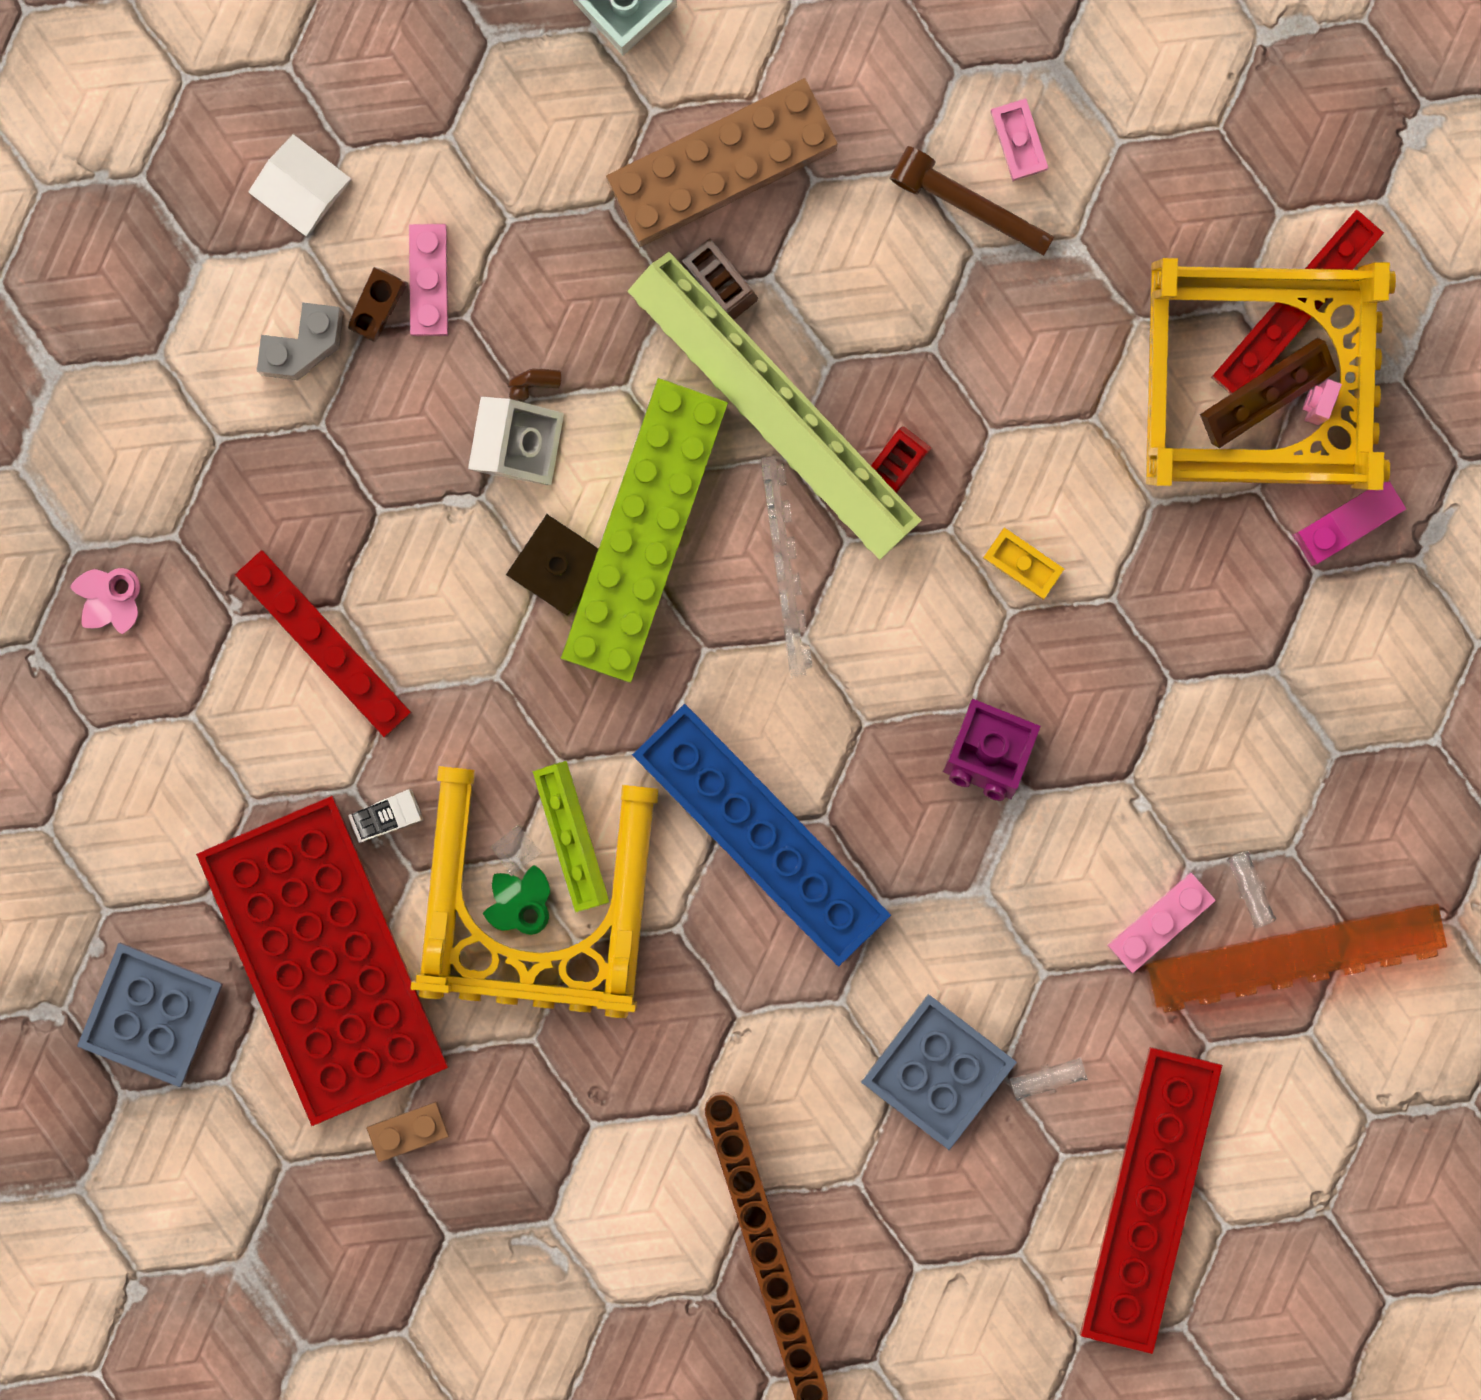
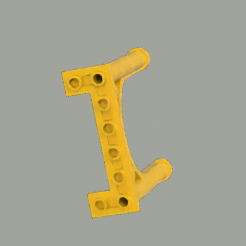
(447, 899)

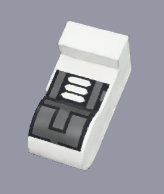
(386, 816)

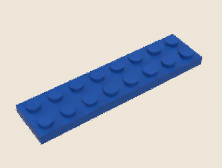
(761, 835)

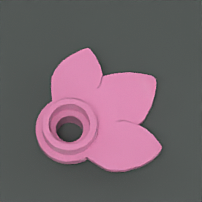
(103, 600)

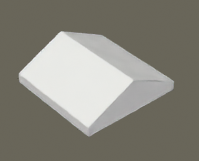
(299, 185)

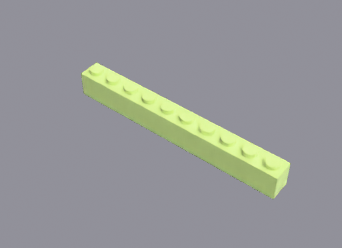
(773, 405)

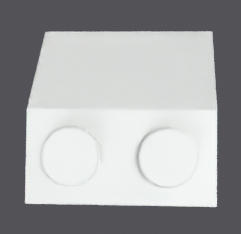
(515, 440)

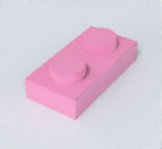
(1019, 139)
(1321, 401)

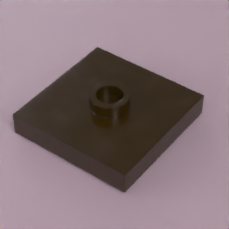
(554, 564)

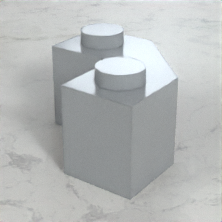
(316, 340)

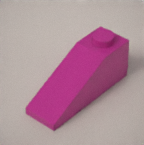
(1348, 523)

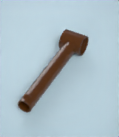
(917, 172)

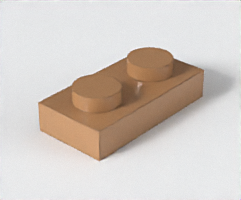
(407, 1131)

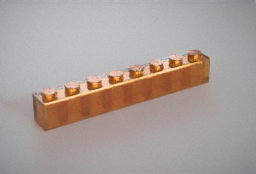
(1295, 955)

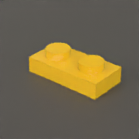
(1023, 563)

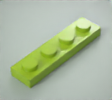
(570, 836)

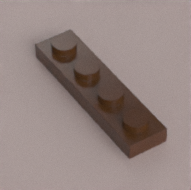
(1268, 392)

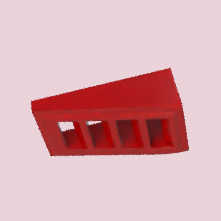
(913, 442)

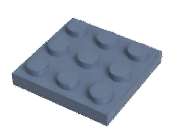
(150, 1014)
(938, 1071)

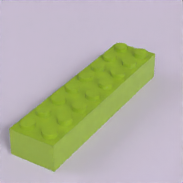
(644, 530)

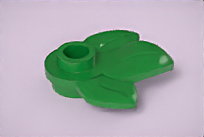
(517, 896)

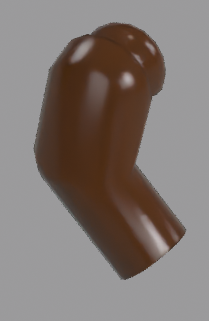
(533, 378)

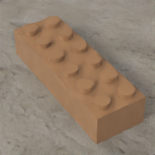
(722, 162)

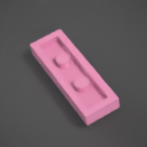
(428, 280)
(1161, 922)

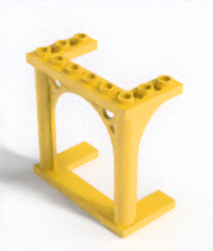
(1356, 288)

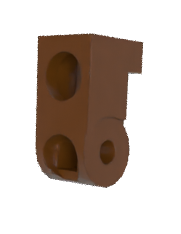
(376, 303)

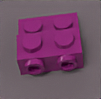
(991, 750)

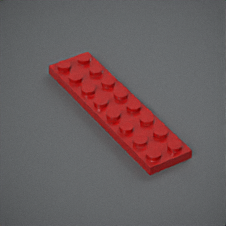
(1151, 1200)

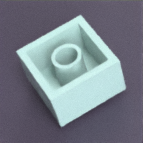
(625, 20)

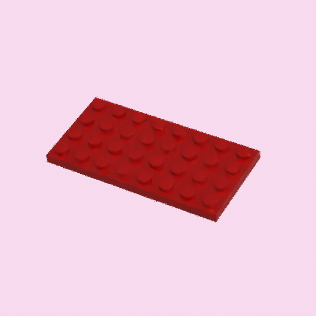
(322, 960)

